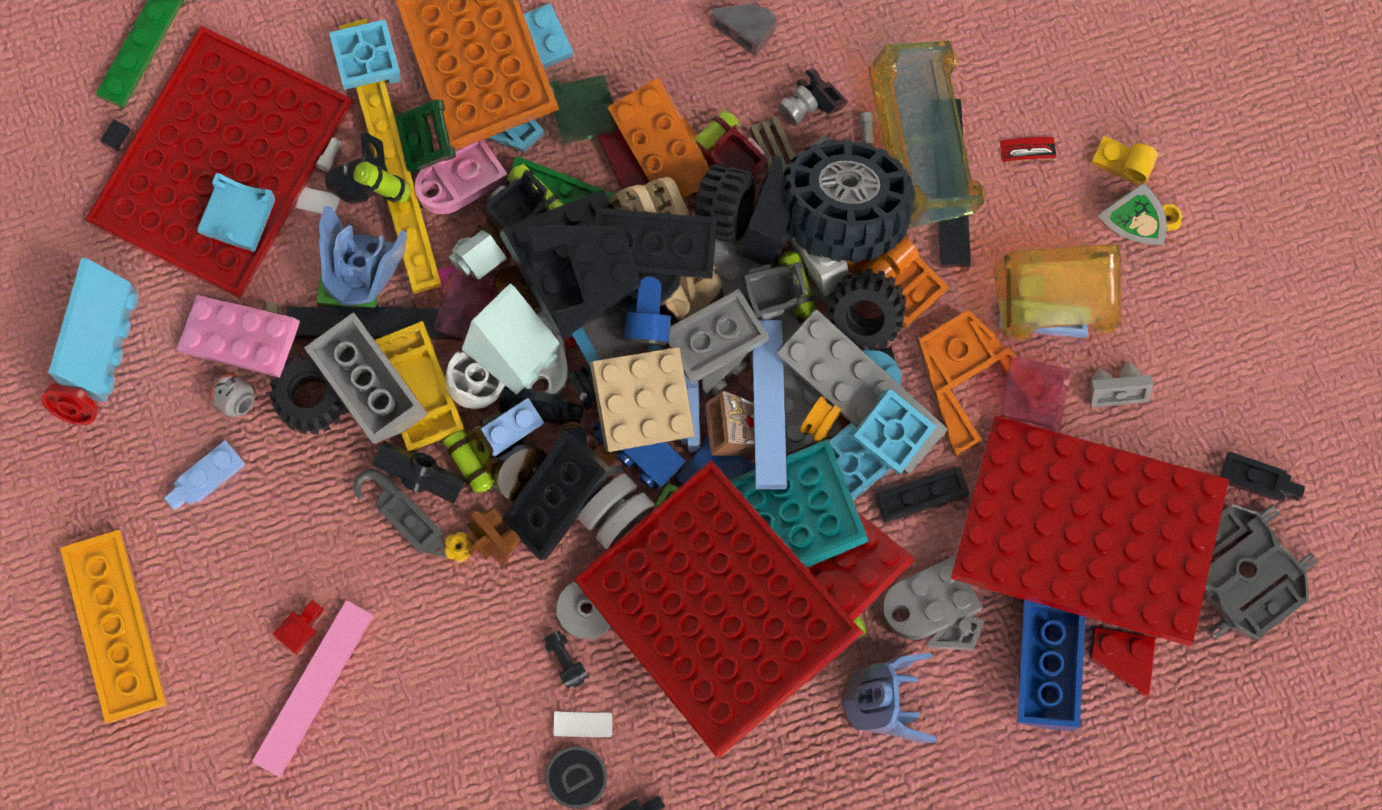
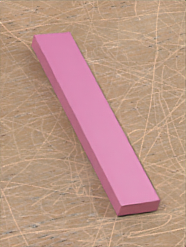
(312, 688)

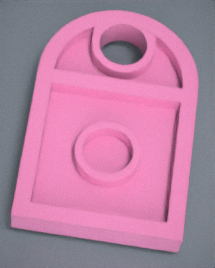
(460, 179)

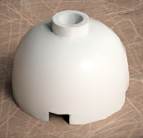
(471, 383)

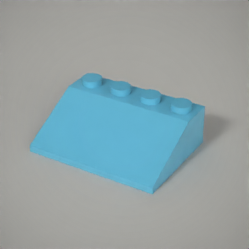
(93, 330)

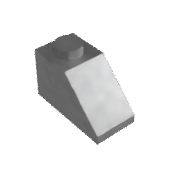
(745, 25)

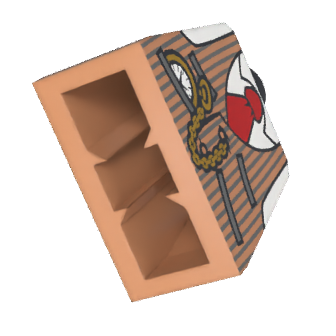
(730, 425)

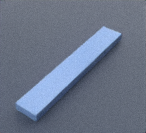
(769, 410)

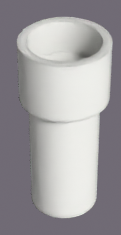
(326, 160)

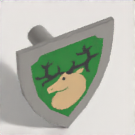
(1137, 216)

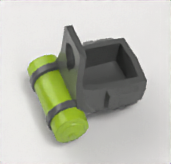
(779, 288)

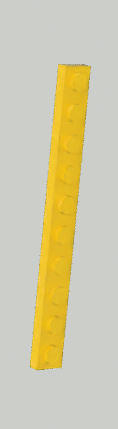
(407, 215)

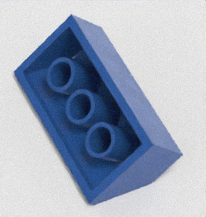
(1050, 668)

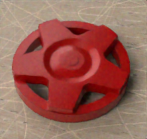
(69, 404)

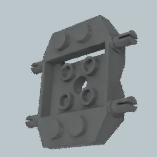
(1270, 560)

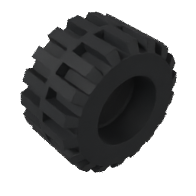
(729, 197)
(873, 288)
(304, 418)

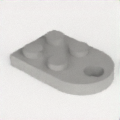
(931, 602)

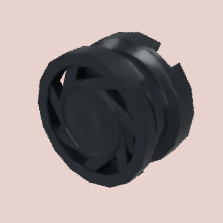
(583, 384)

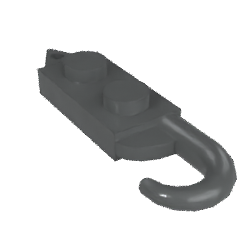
(403, 514)

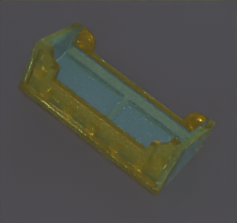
(924, 128)

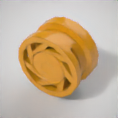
(820, 419)

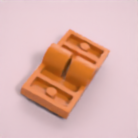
(660, 137)
(916, 278)

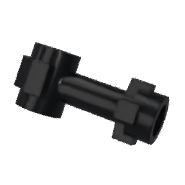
(573, 673)

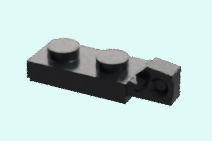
(549, 406)
(1260, 478)

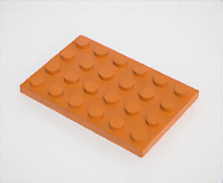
(479, 64)

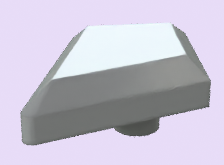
(958, 636)

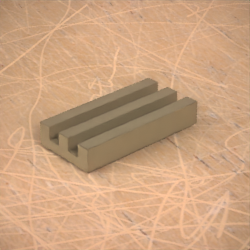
(765, 126)

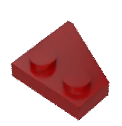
(1125, 656)

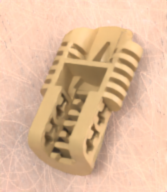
(693, 292)

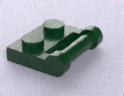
(417, 138)

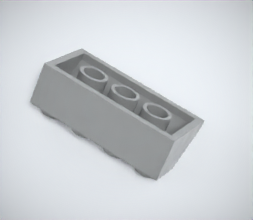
(365, 380)

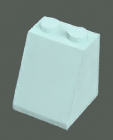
(511, 341)

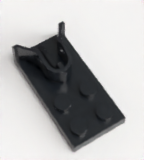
(557, 493)

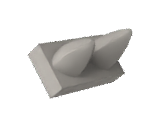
(1128, 389)

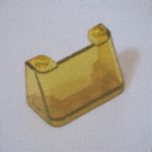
(1059, 289)

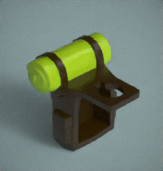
(474, 455)

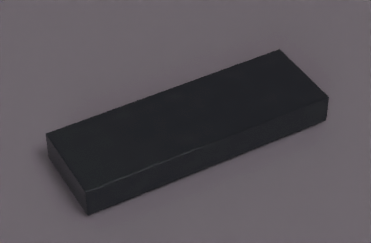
(921, 495)

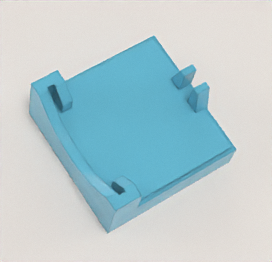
(365, 55)
(236, 213)
(893, 431)
(857, 466)

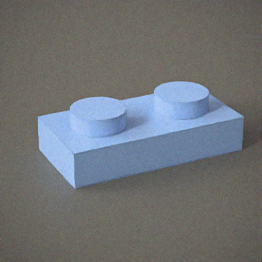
(512, 426)

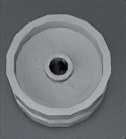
(615, 510)

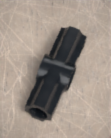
(418, 471)

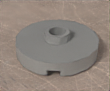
(576, 622)

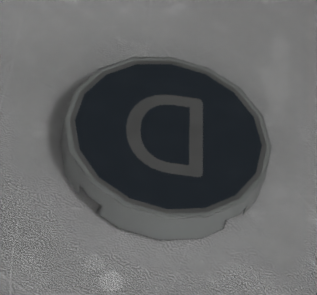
(576, 777)

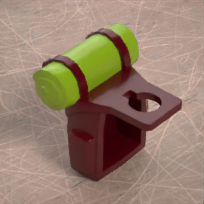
(726, 146)

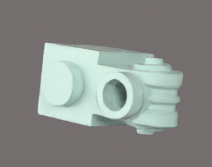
(477, 255)

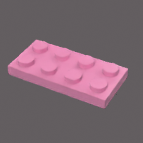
(238, 335)

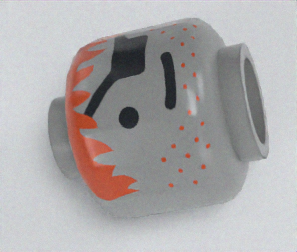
(231, 395)

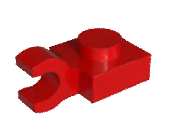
(297, 630)

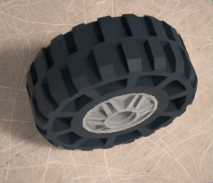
(847, 200)

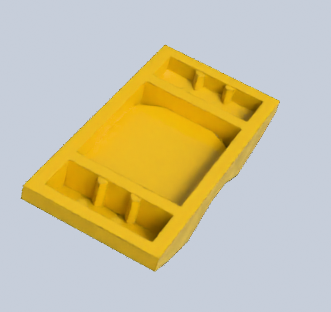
(419, 366)

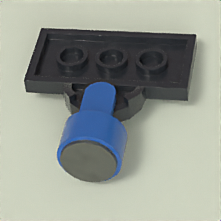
(663, 252)

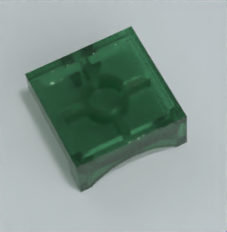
(583, 109)

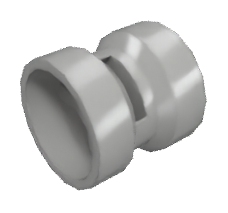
(797, 105)

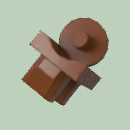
(487, 540)

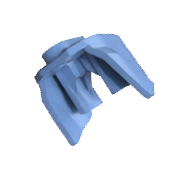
(358, 265)
(873, 699)

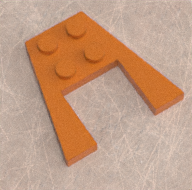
(950, 358)

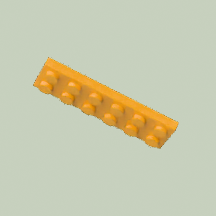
(113, 626)

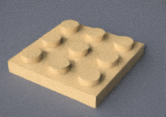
(642, 399)

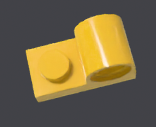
(1125, 162)

